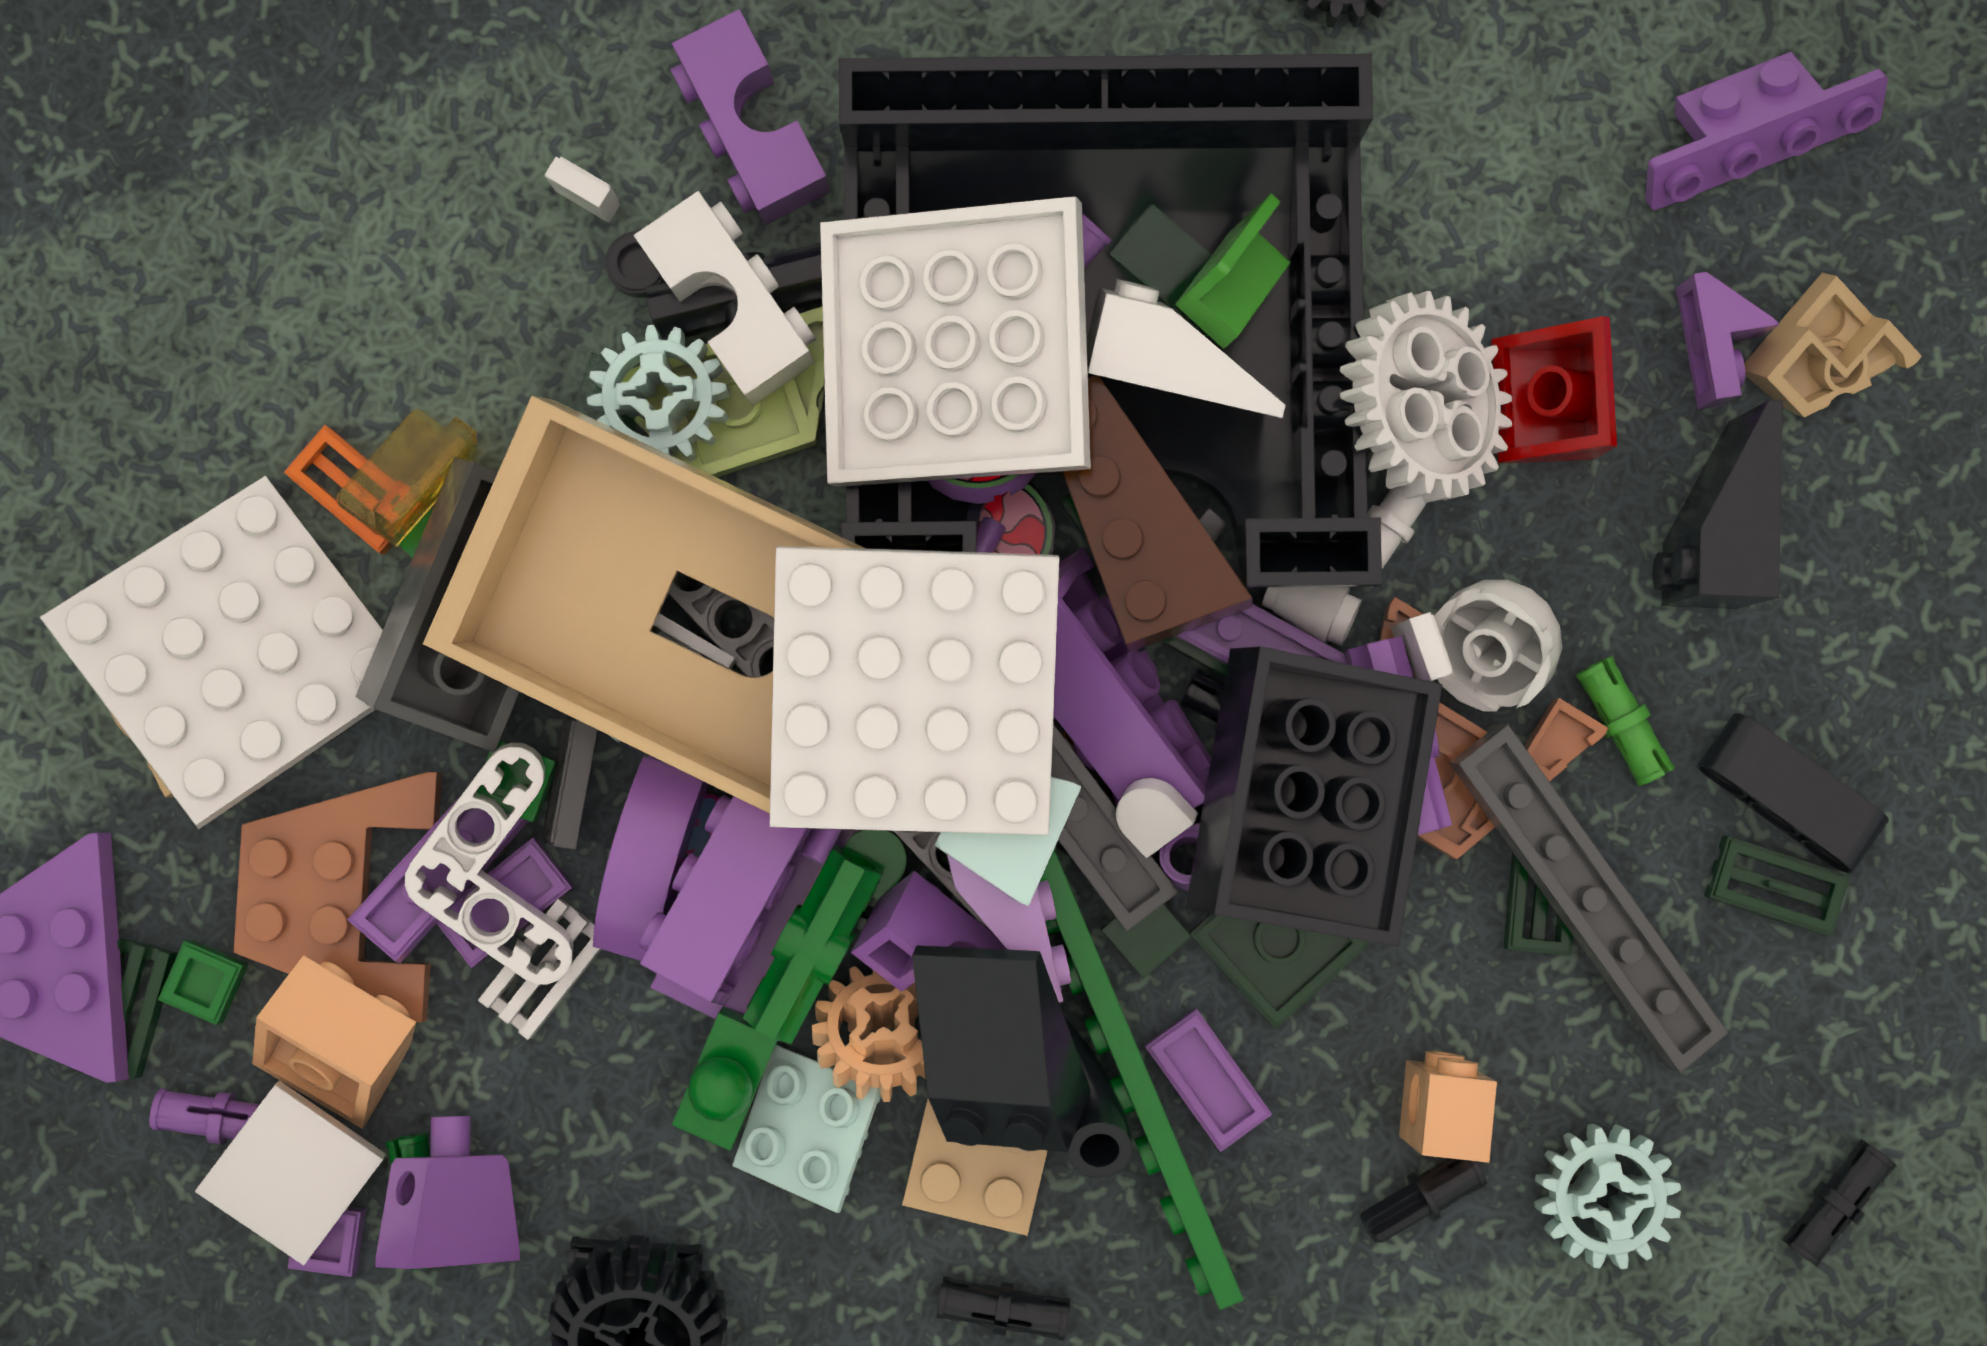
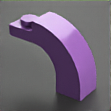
(646, 854)

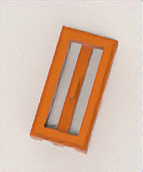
(313, 454)

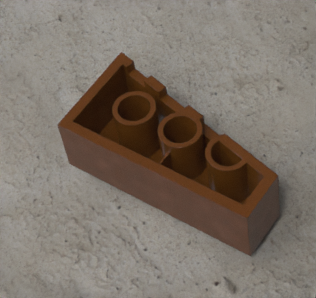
(1144, 536)

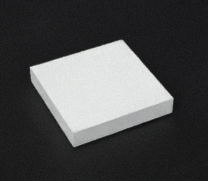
(290, 1172)

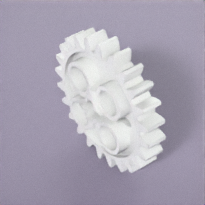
(1426, 397)

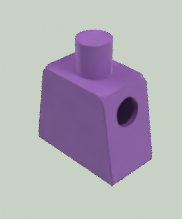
(448, 1205)

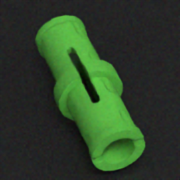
(1625, 721)

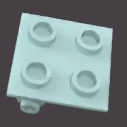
(805, 1130)

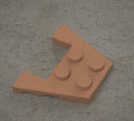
(1552, 745)
(312, 871)

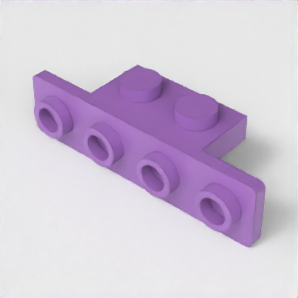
(1756, 122)

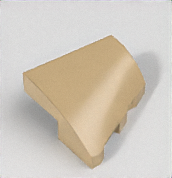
(1826, 349)

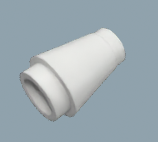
(1318, 611)

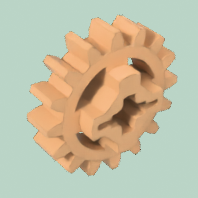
(870, 1058)

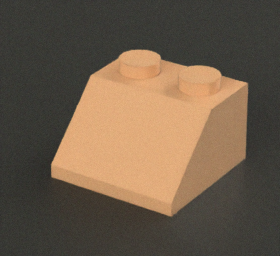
(332, 1039)

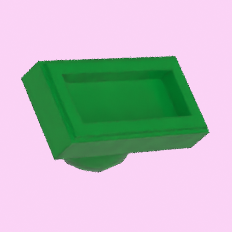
(724, 1080)

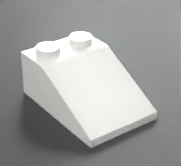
(1154, 347)

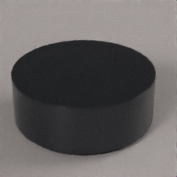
(630, 266)

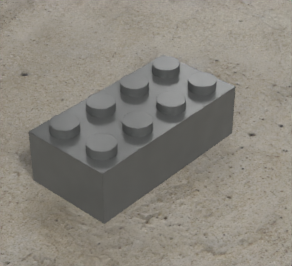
(415, 679)

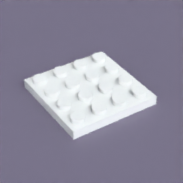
(955, 343)
(224, 650)
(913, 690)

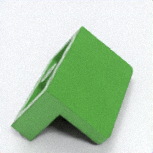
(1235, 278)

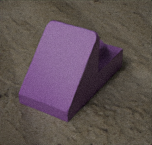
(1711, 321)

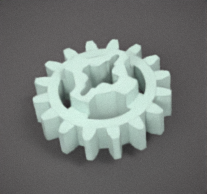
(655, 369)
(1615, 1222)

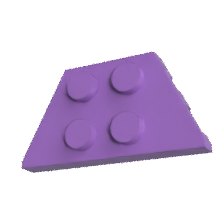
(65, 962)

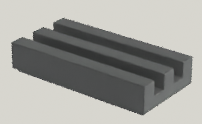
(569, 784)

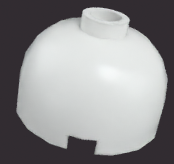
(1498, 644)

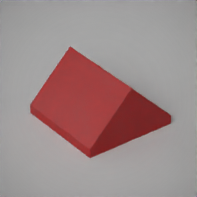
(1558, 392)

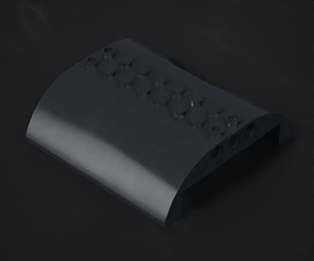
(1204, 148)

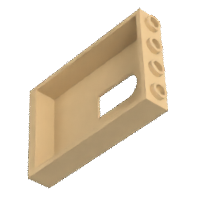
(574, 575)

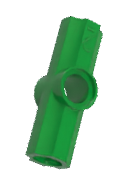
(812, 944)

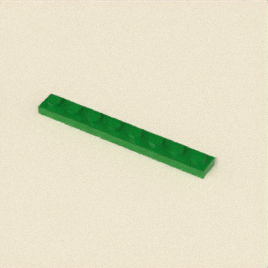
(1137, 1093)

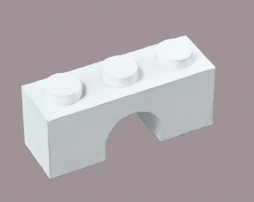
(697, 250)

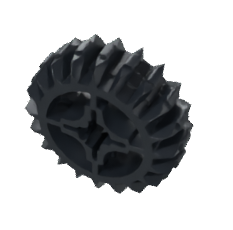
(637, 1300)

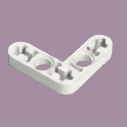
(468, 858)

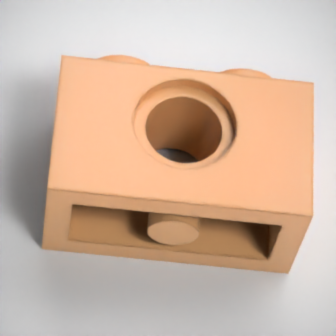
(1448, 1107)

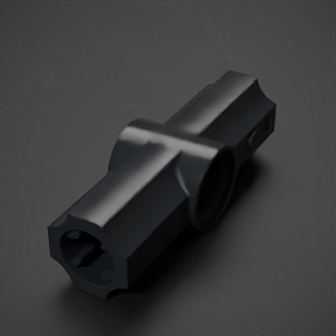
(715, 307)

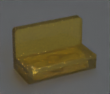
(406, 474)

